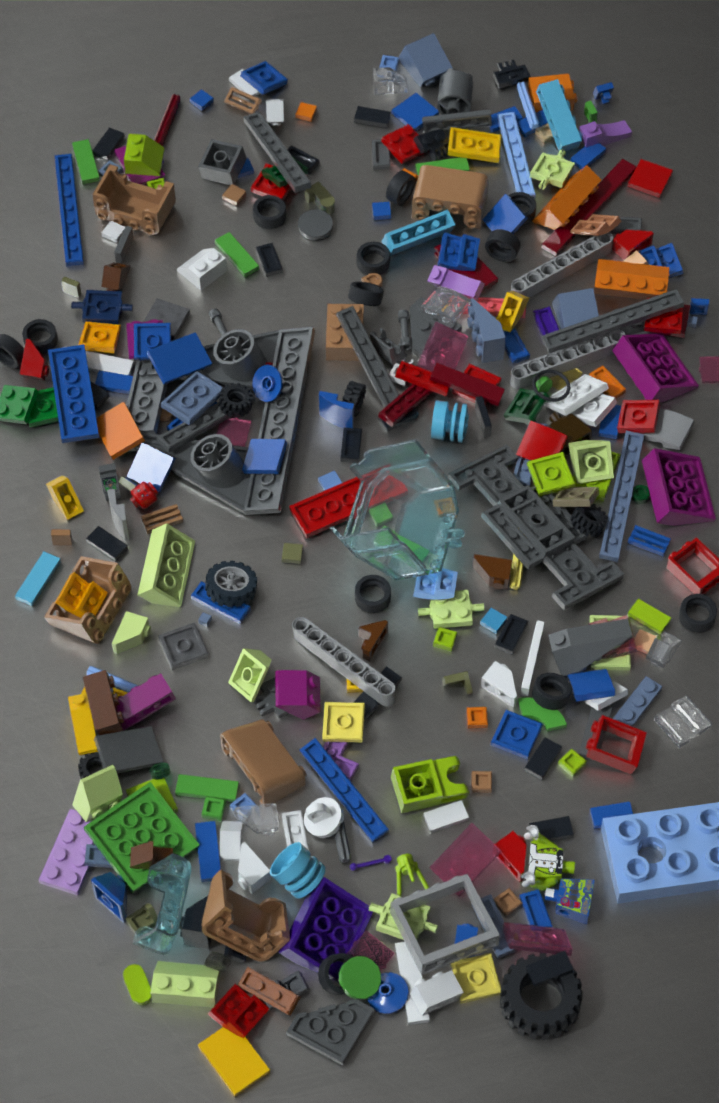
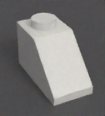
(275, 111)
(500, 683)
(251, 870)

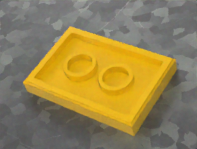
(474, 145)
(233, 1060)

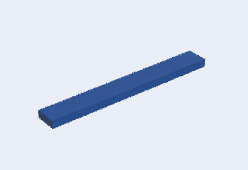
(69, 210)

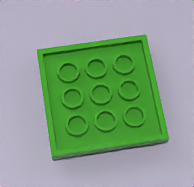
(136, 821)

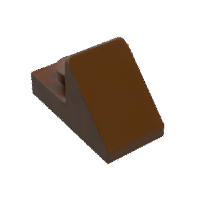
(373, 636)
(146, 855)

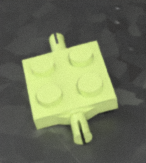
(552, 169)
(452, 611)
(415, 917)

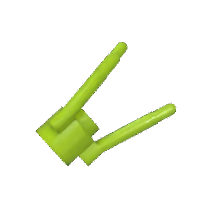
(408, 866)

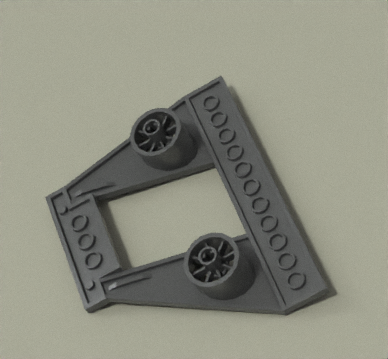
(214, 461)

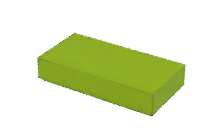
(649, 616)

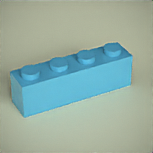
(558, 115)
(418, 232)

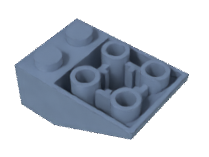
(486, 333)

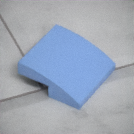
(436, 585)

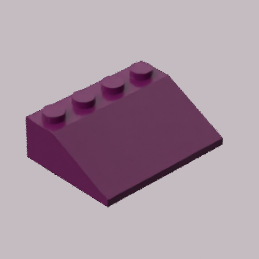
(654, 366)
(677, 488)

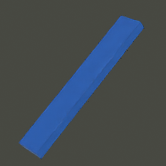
(344, 790)

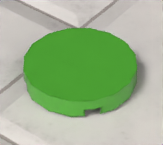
(360, 977)

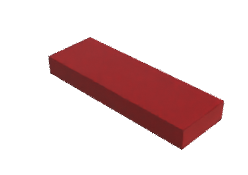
(420, 378)

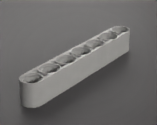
(563, 265)
(566, 359)
(320, 643)

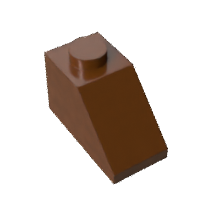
(115, 276)
(493, 570)

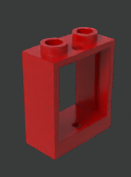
(705, 555)
(622, 730)

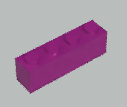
(145, 700)

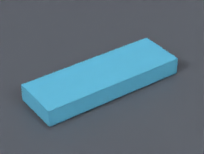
(37, 578)

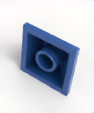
(111, 893)

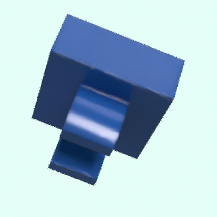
(604, 92)

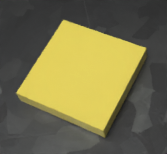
(343, 722)
(476, 977)

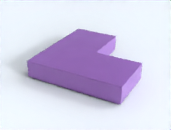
(336, 750)

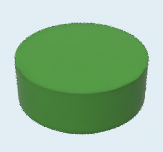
(544, 384)

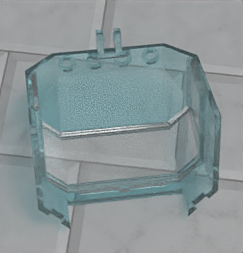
(407, 497)

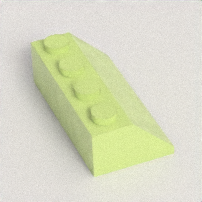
(166, 566)

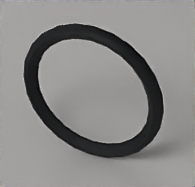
(547, 398)

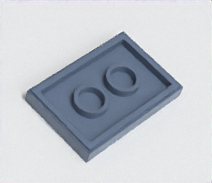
(192, 398)

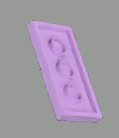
(66, 862)

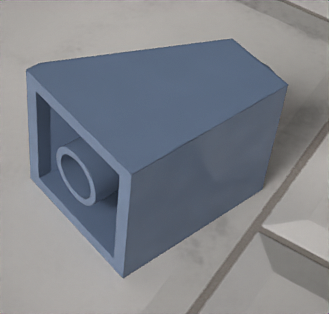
(425, 60)
(575, 307)

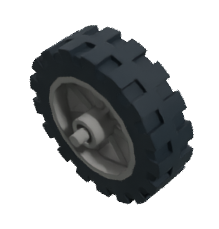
(227, 592)

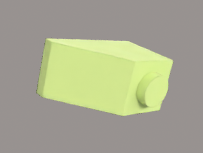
(131, 632)

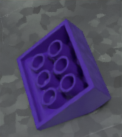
(326, 926)

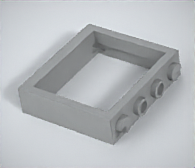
(454, 952)

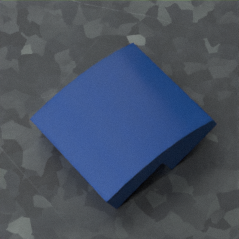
(458, 252)
(665, 257)
(335, 411)

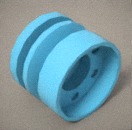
(449, 421)
(297, 870)

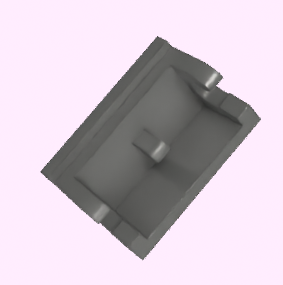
(387, 348)

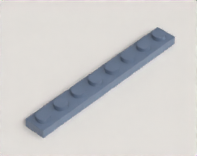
(621, 496)

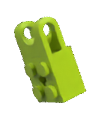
(431, 781)

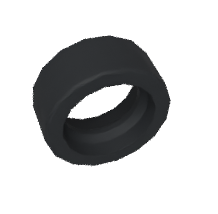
(400, 188)
(269, 201)
(529, 201)
(506, 238)
(376, 248)
(365, 293)
(41, 325)
(10, 351)
(700, 600)
(371, 606)
(548, 701)
(323, 973)

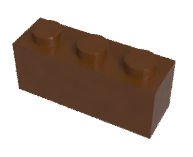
(103, 703)

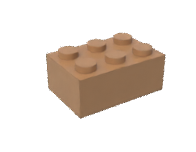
(337, 343)

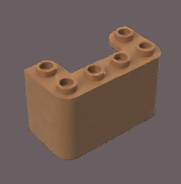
(450, 190)
(133, 203)

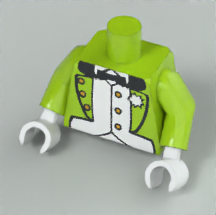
(545, 862)

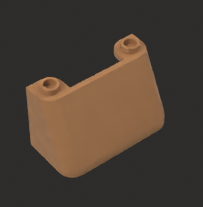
(263, 760)
(243, 924)

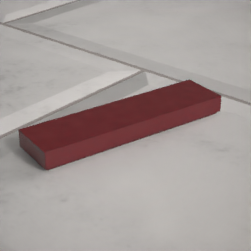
(467, 384)
(403, 404)

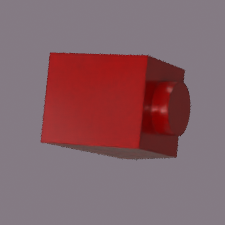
(630, 241)
(33, 362)
(513, 854)

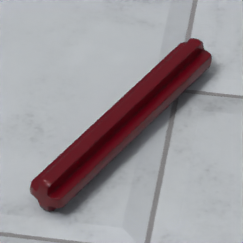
(167, 119)

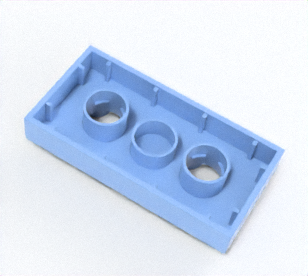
(682, 835)

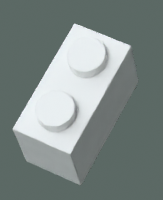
(436, 992)

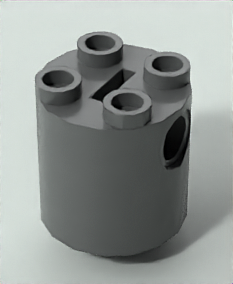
(455, 92)

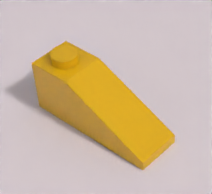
(82, 724)

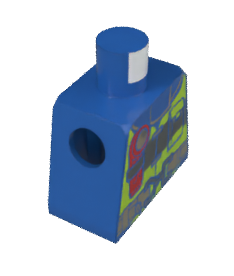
(572, 898)

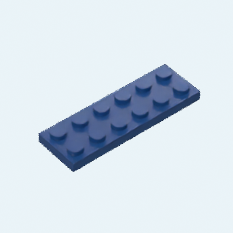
(73, 394)

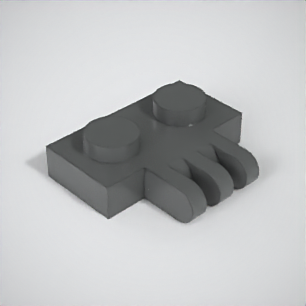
(267, 700)

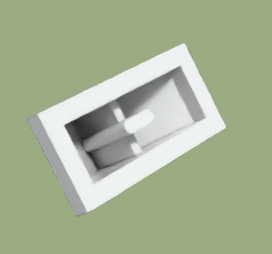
(230, 840)

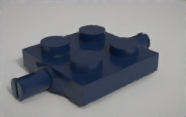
(102, 306)

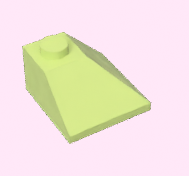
(591, 460)
(250, 672)

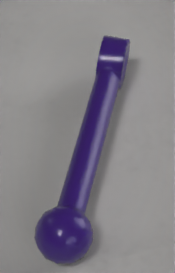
(387, 860)

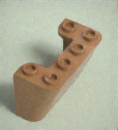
(92, 627)

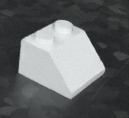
(204, 268)

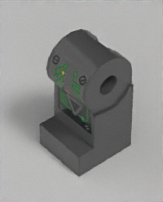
(109, 479)

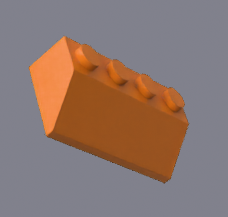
(568, 198)
(630, 279)

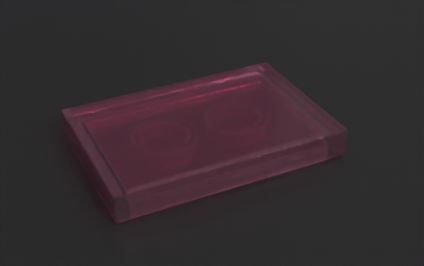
(443, 347)
(466, 855)
(536, 938)

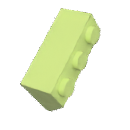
(184, 984)

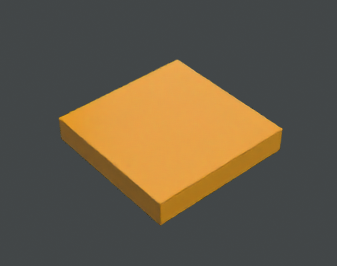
(100, 337)

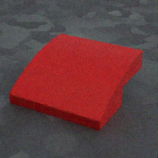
(540, 442)
(238, 1011)

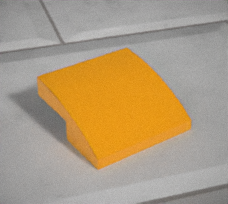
(80, 596)

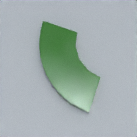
(550, 719)

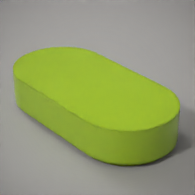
(137, 984)

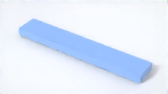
(515, 153)

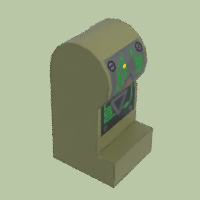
(321, 197)

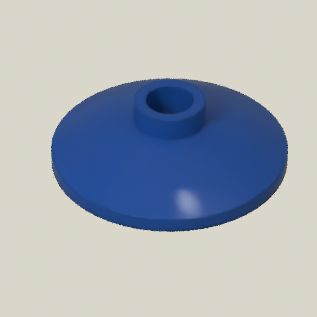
(267, 383)
(395, 998)

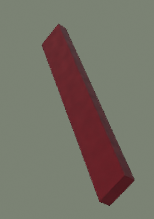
(606, 190)

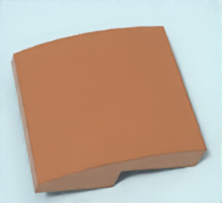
(596, 225)

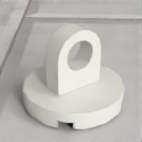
(323, 817)

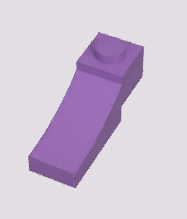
(604, 133)
(446, 278)

